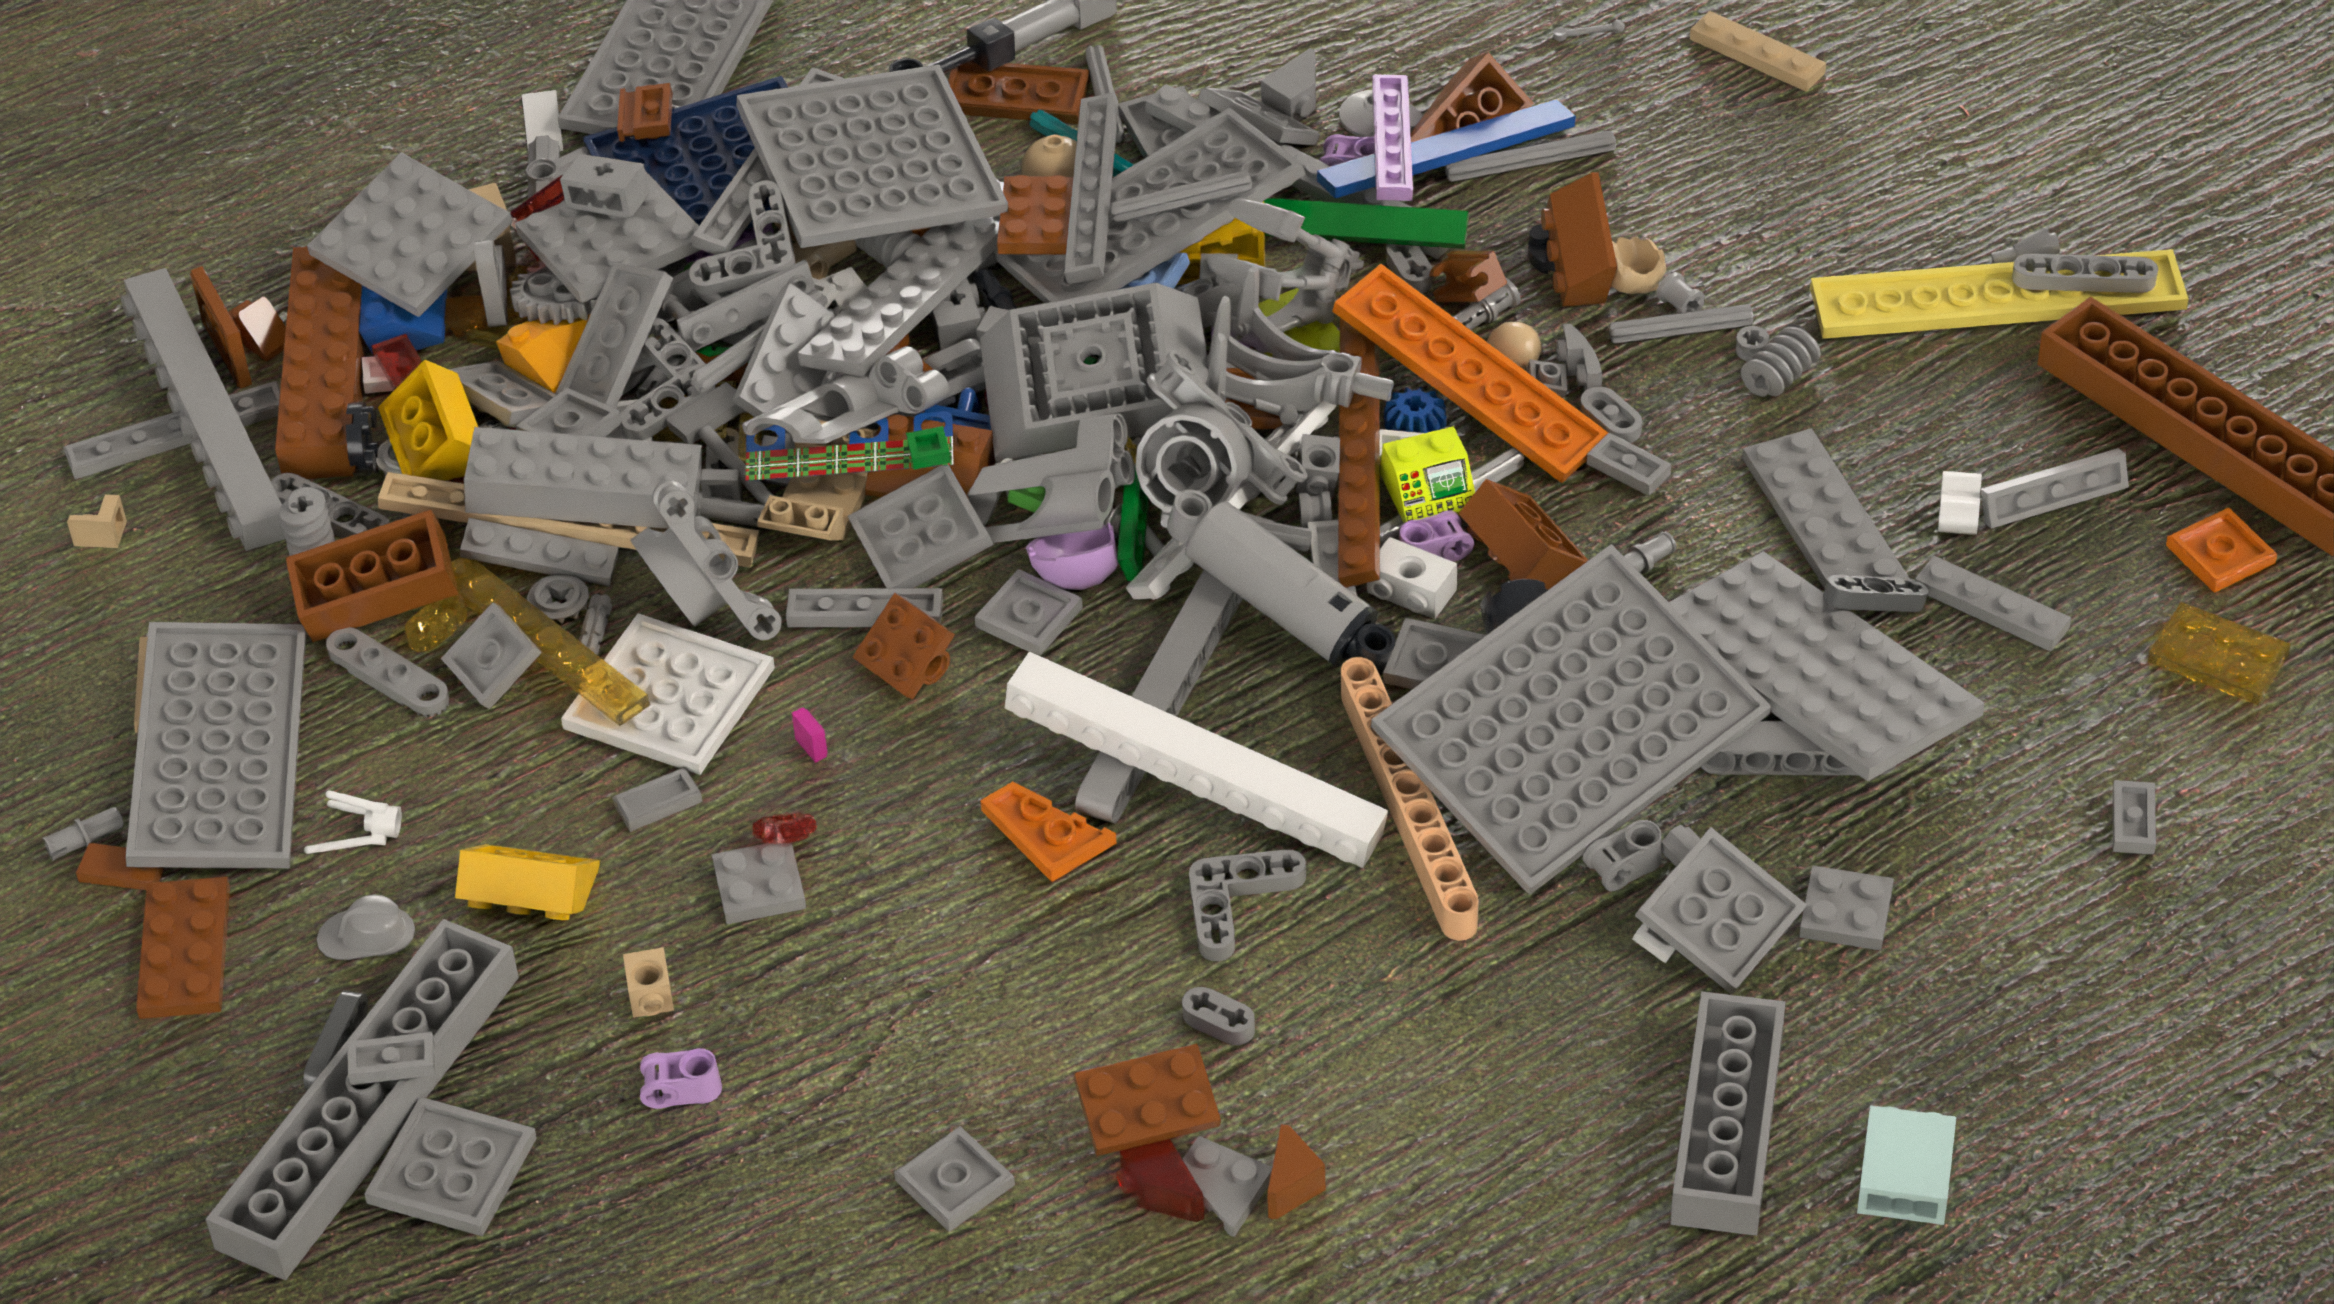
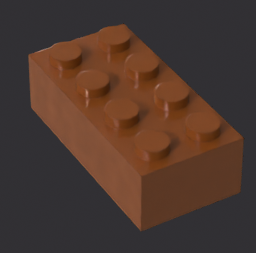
(371, 575)

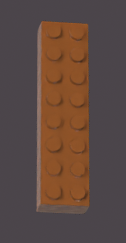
(319, 369)

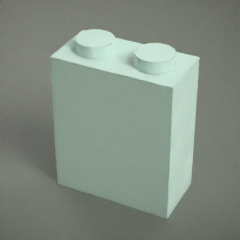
(1907, 1164)

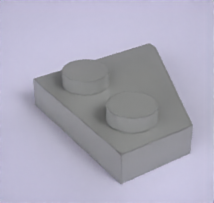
(1227, 1180)

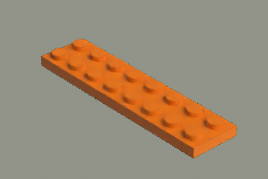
(1470, 372)

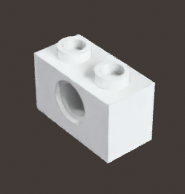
(1414, 578)

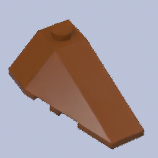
(1472, 96)

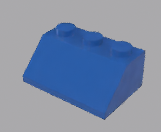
(385, 320)

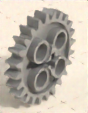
(547, 298)

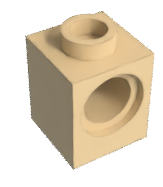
(648, 982)

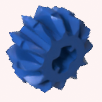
(1415, 411)

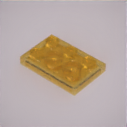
(2219, 653)

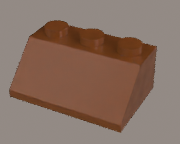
(1580, 242)
(971, 453)
(1520, 535)

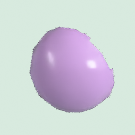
(1075, 558)

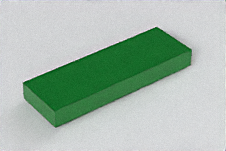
(1133, 529)

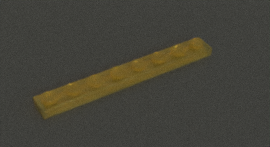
(560, 650)

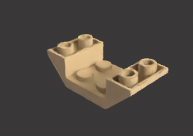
(818, 503)

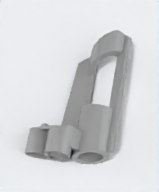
(854, 402)
(1075, 480)

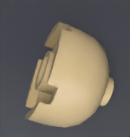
(1050, 157)

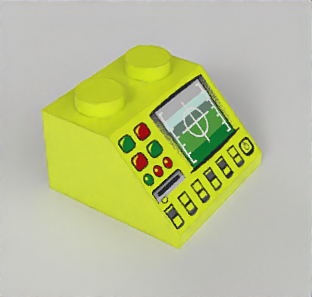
(1427, 474)

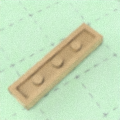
(1758, 51)

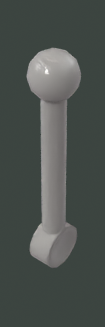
(1561, 33)

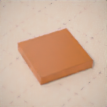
(2221, 549)

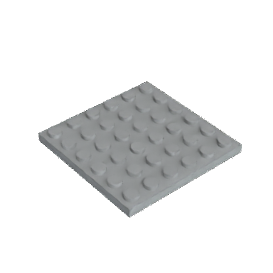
(871, 155)

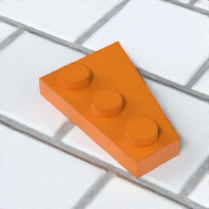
(1044, 833)

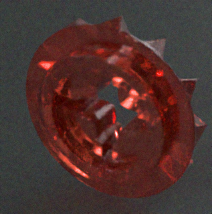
(784, 828)

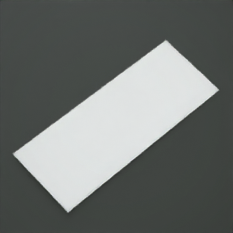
(541, 116)

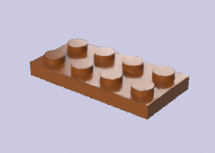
(183, 947)

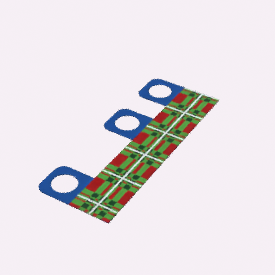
(857, 456)

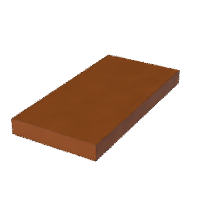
(1020, 90)

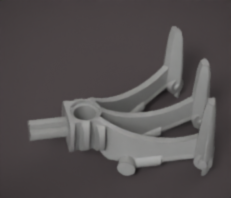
(1321, 276)
(1293, 376)

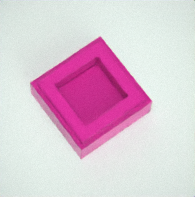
(809, 734)

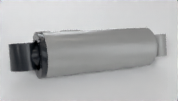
(1279, 581)

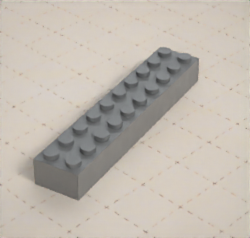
(344, 1128)

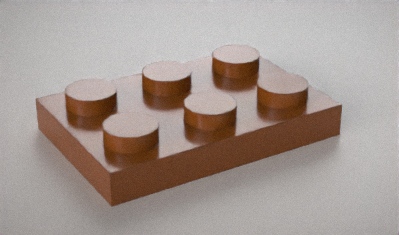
(1036, 215)
(1147, 1099)

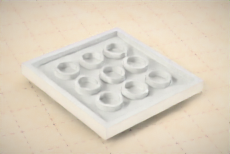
(693, 688)

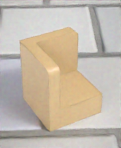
(101, 529)

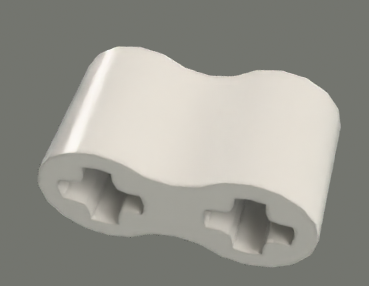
(1959, 502)

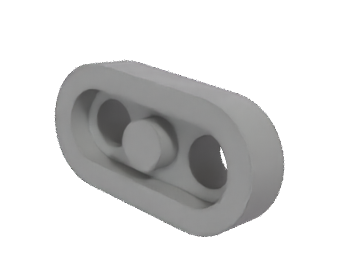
(1611, 413)

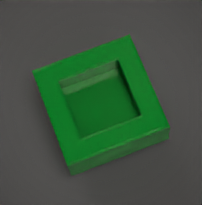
(928, 447)

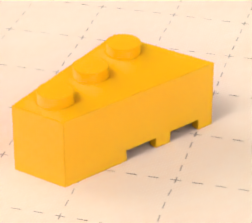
(1228, 239)

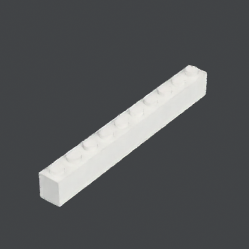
(1196, 759)

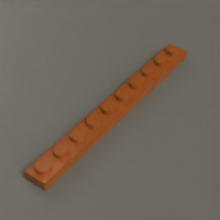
(1359, 471)

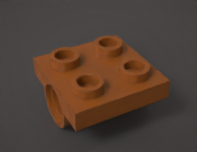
(905, 647)

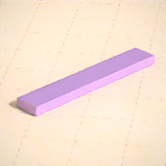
(1392, 138)

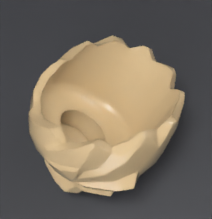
(1638, 265)

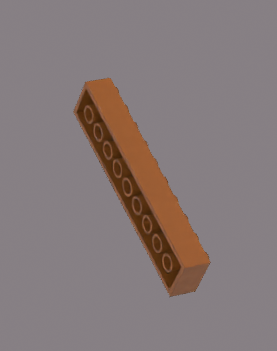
(2195, 417)

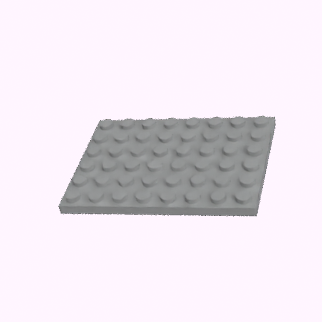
(1570, 718)

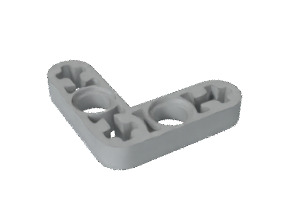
(759, 255)
(492, 279)
(678, 377)
(1219, 890)

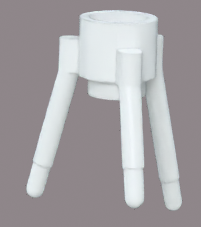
(379, 819)

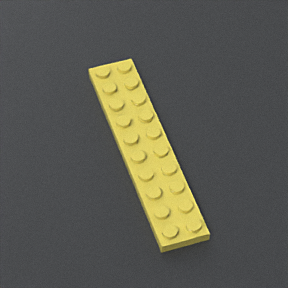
(1971, 298)

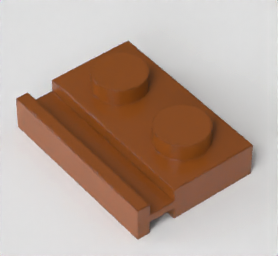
(645, 112)

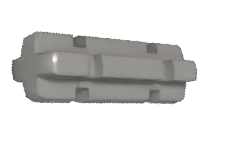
(595, 622)

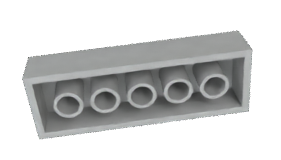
(575, 476)
(1728, 1113)

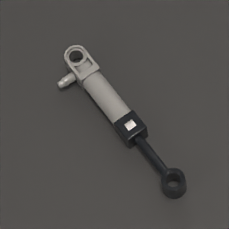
(996, 41)

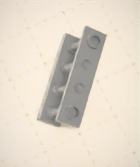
(732, 312)

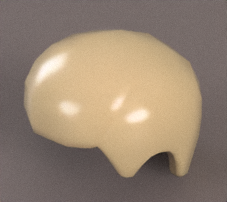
(1516, 342)

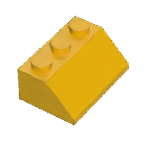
(430, 423)
(525, 880)

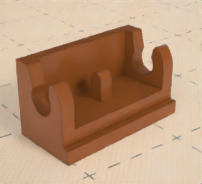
(1468, 276)

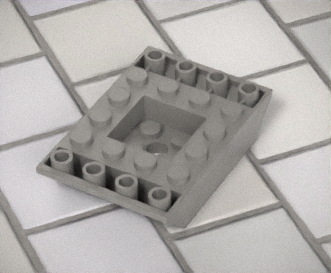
(1038, 372)

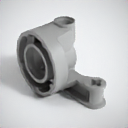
(1220, 430)
(693, 569)

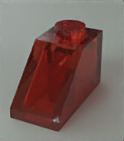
(1160, 1181)

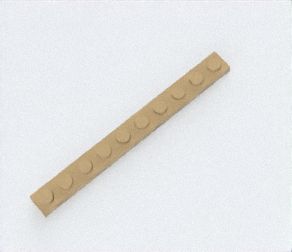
(447, 501)

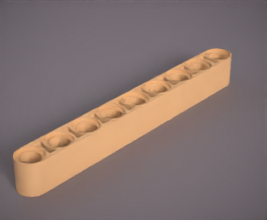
(1411, 807)

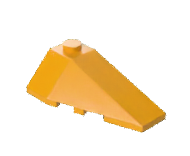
(541, 349)

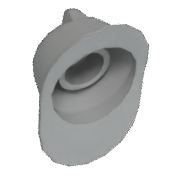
(366, 929)

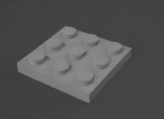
(920, 529)
(1721, 910)
(450, 1166)

